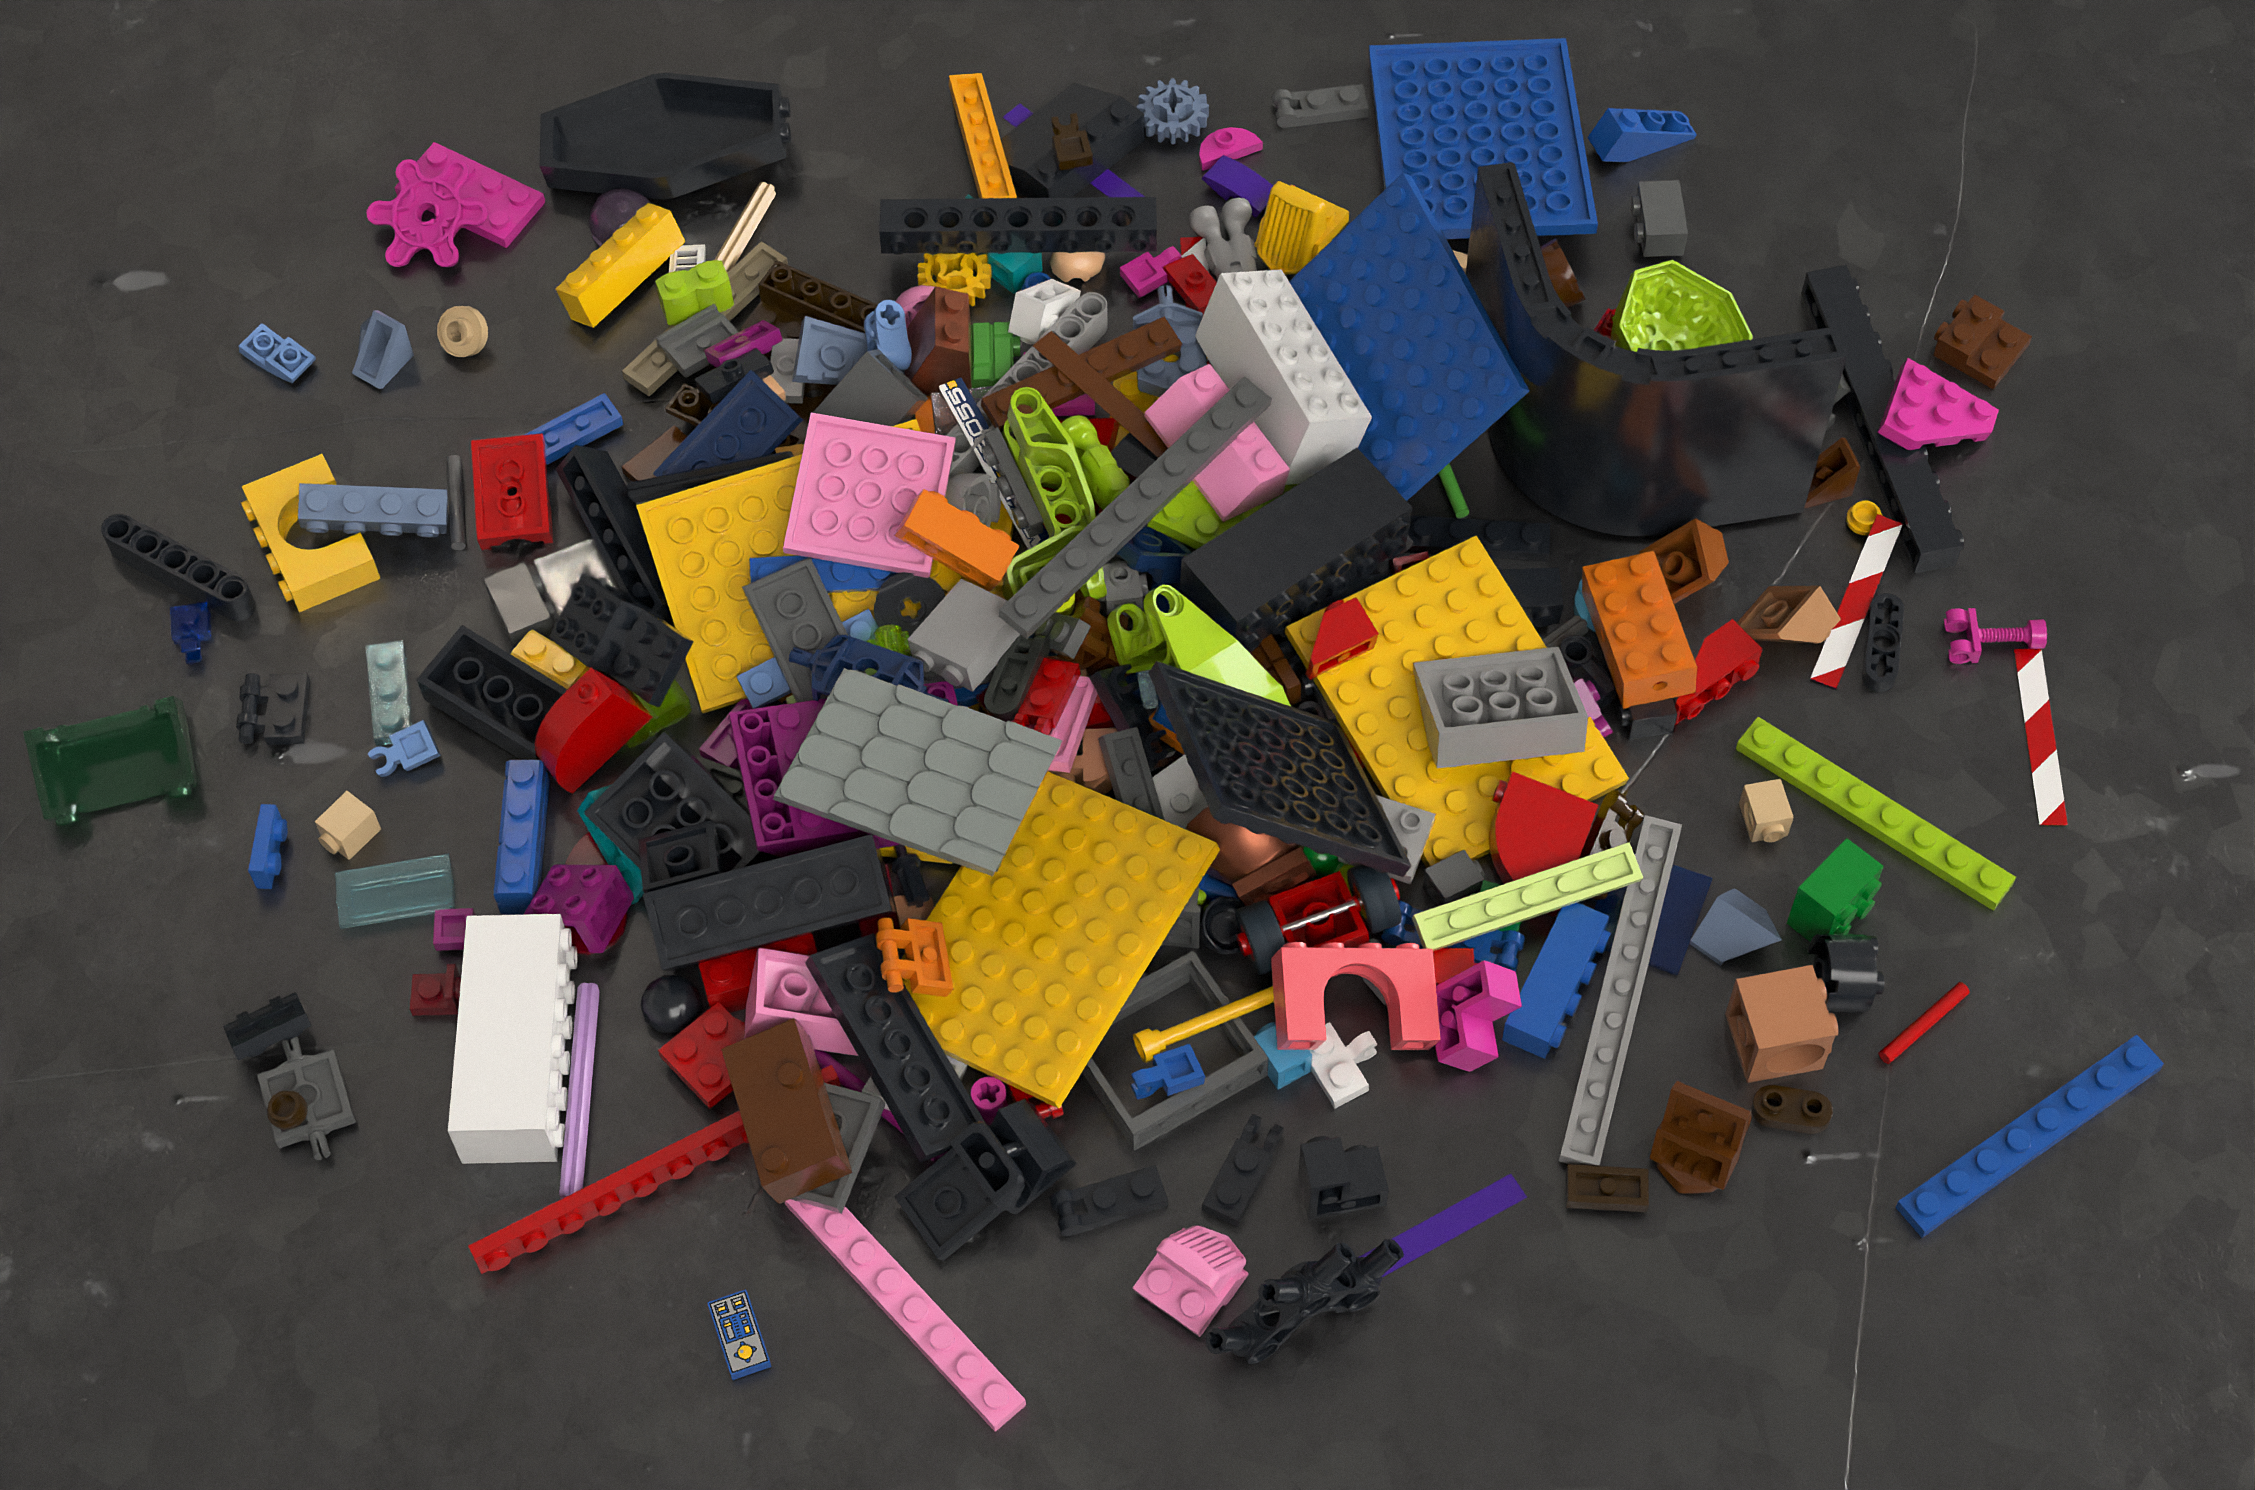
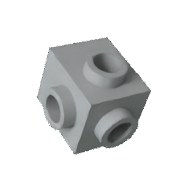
(1123, 586)

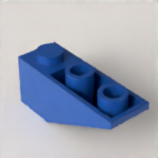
(1635, 133)

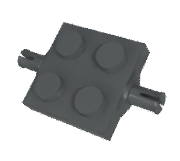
(323, 1088)

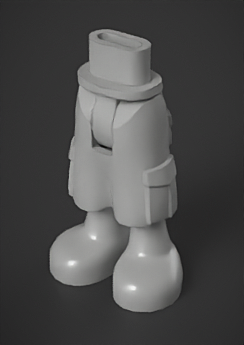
(1221, 255)

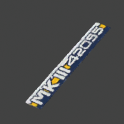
(972, 424)

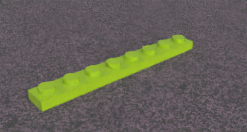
(1876, 813)

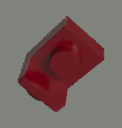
(436, 993)

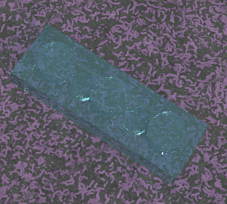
(388, 690)

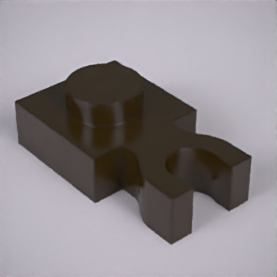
(1070, 145)

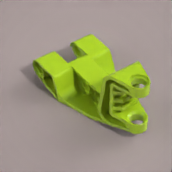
(1049, 460)
(1188, 642)

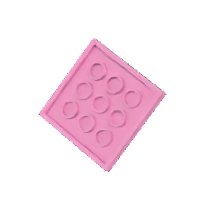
(858, 488)

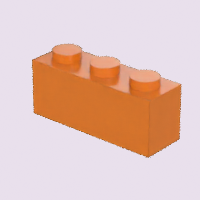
(957, 539)

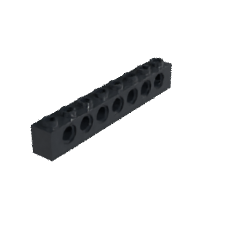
(1018, 225)

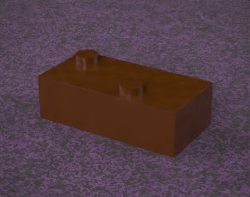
(786, 1111)

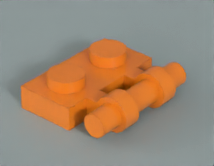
(925, 956)

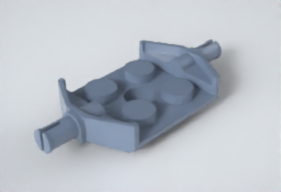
(1161, 375)

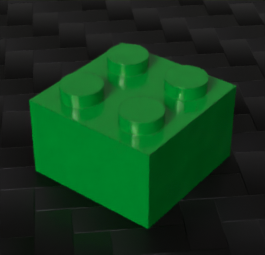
(1836, 892)

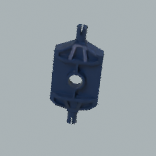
(859, 655)

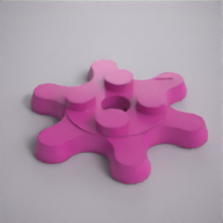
(415, 197)

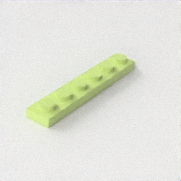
(1527, 897)

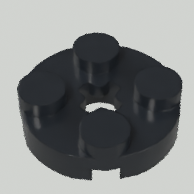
(900, 589)

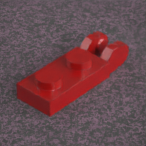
(1048, 695)

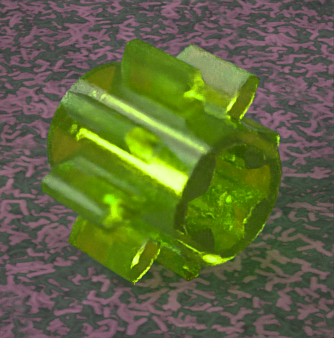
(892, 638)

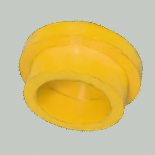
(1862, 516)

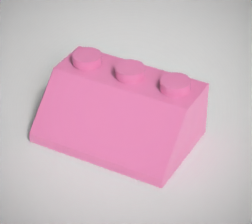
(786, 990)

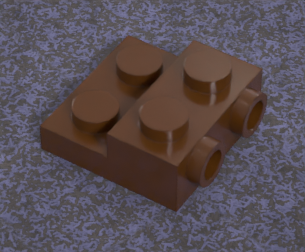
(1980, 341)

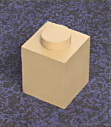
(347, 826)

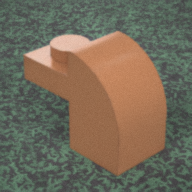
(1090, 768)

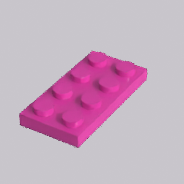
(507, 200)

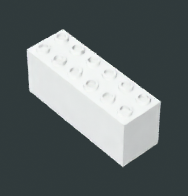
(1265, 334)
(512, 1039)

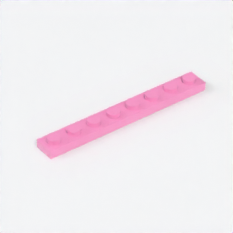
(913, 1312)

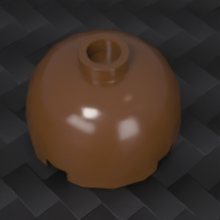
(1561, 274)

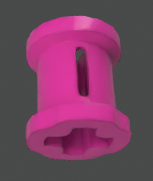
(991, 1089)

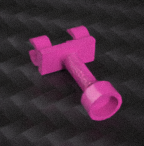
(1970, 650)

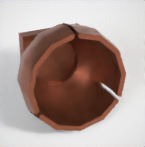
(1252, 862)

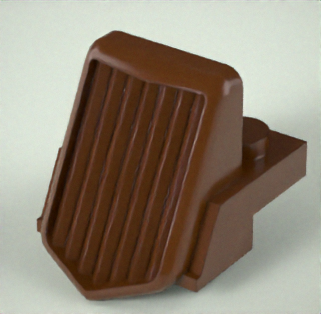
(1699, 1140)

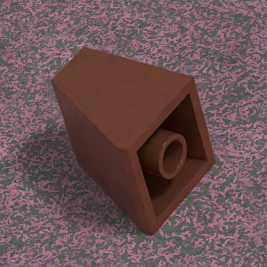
(940, 341)

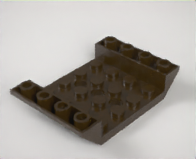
(785, 301)

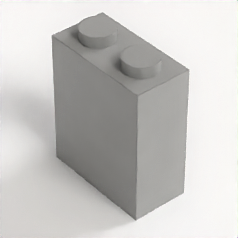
(963, 636)

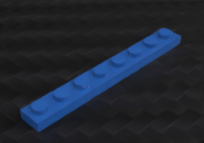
(2029, 1136)

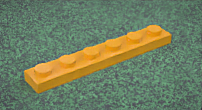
(981, 136)

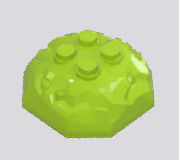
(1675, 310)

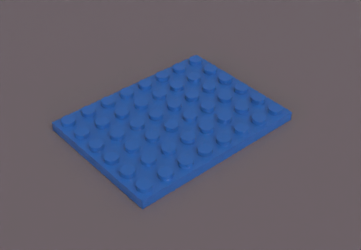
(1478, 106)
(1409, 337)

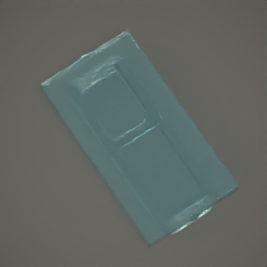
(394, 891)

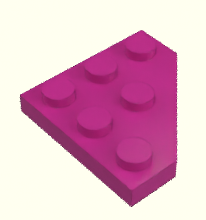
(1933, 410)

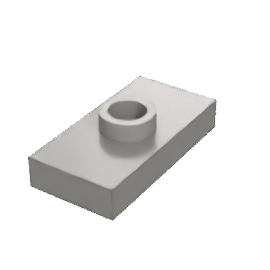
(783, 364)

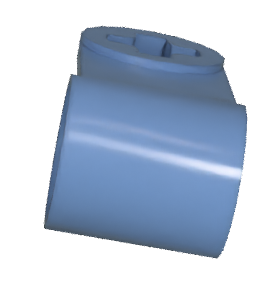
(889, 333)

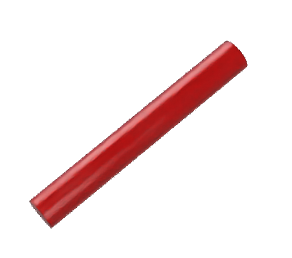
(1923, 1023)

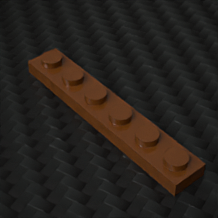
(1109, 359)

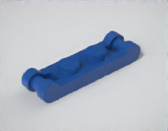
(1508, 940)

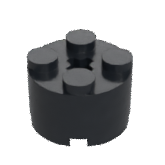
(1848, 970)

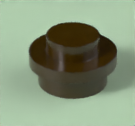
(287, 1110)

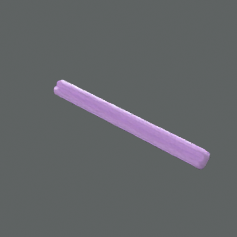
(579, 1089)

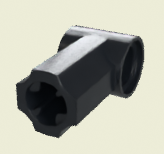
(1588, 667)

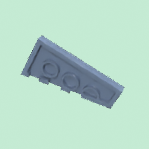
(827, 352)

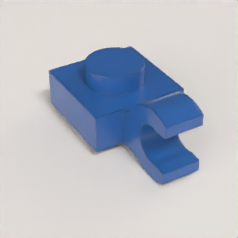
(1172, 1070)

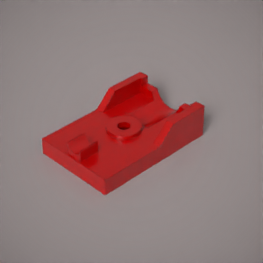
(504, 465)

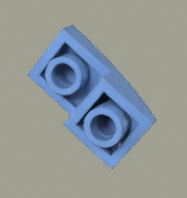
(274, 354)

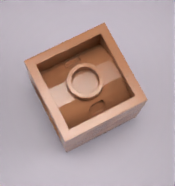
(1781, 1023)

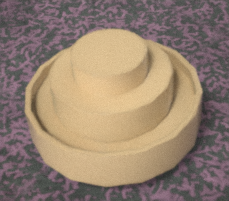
(462, 331)

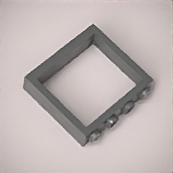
(1193, 1101)

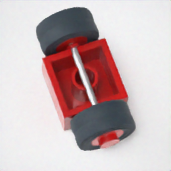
(1319, 915)

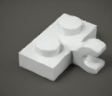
(1337, 1068)

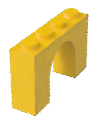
(307, 574)

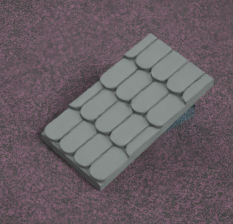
(918, 771)

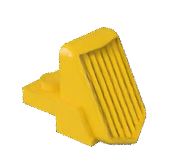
(1296, 228)

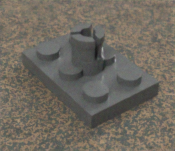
(857, 1120)

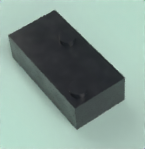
(490, 692)

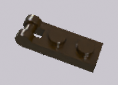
(1606, 832)

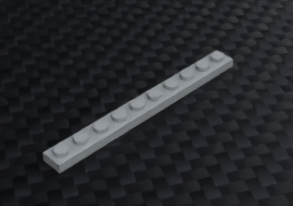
(1620, 995)

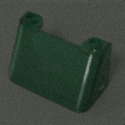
(112, 761)

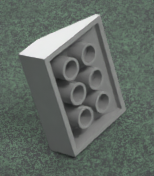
(1500, 707)

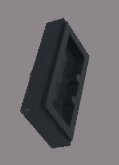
(723, 379)

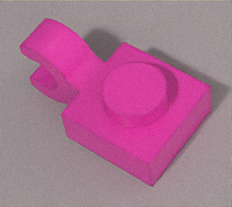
(1146, 272)

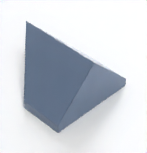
(381, 349)
(1734, 928)

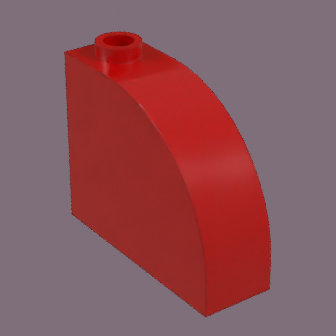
(587, 728)
(1536, 828)

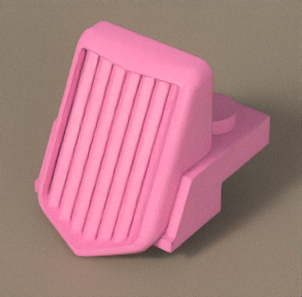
(1193, 1276)

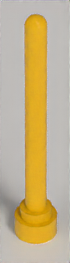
(1154, 1042)

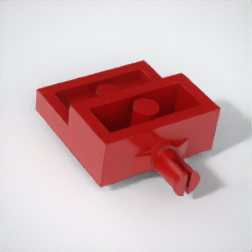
(698, 1056)

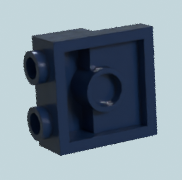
(1155, 554)

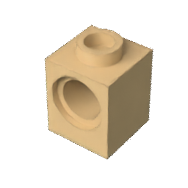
(1766, 811)

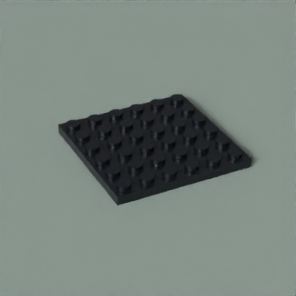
(1278, 770)

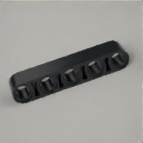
(178, 567)

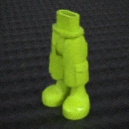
(1099, 467)

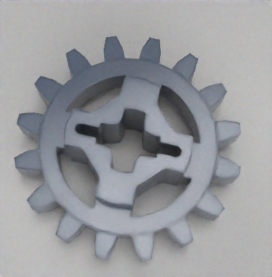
(1188, 106)

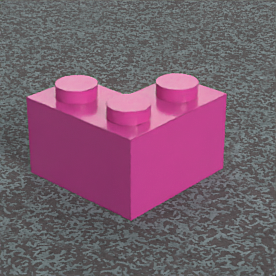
(1467, 1013)

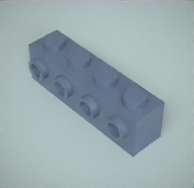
(373, 509)

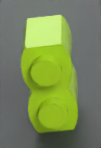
(694, 290)

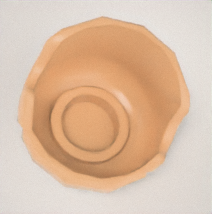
(1076, 265)

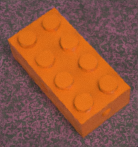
(1639, 629)

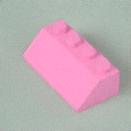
(1243, 473)

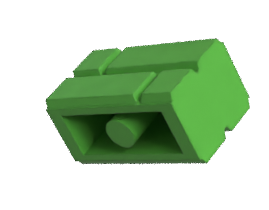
(992, 352)

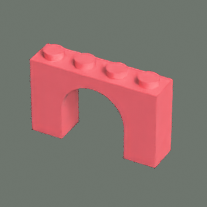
(1400, 973)

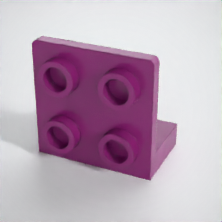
(587, 898)

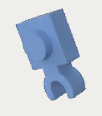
(410, 748)

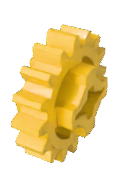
(955, 273)

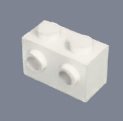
(1039, 308)

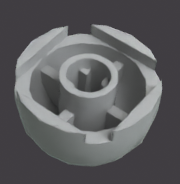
(976, 495)

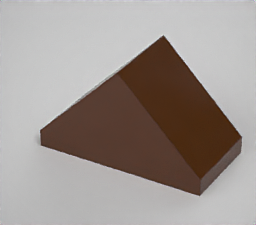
(1833, 475)

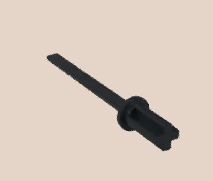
(910, 877)

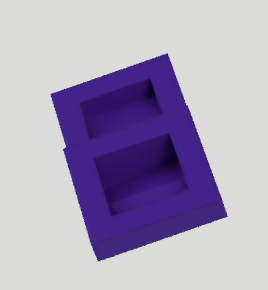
(1236, 180)

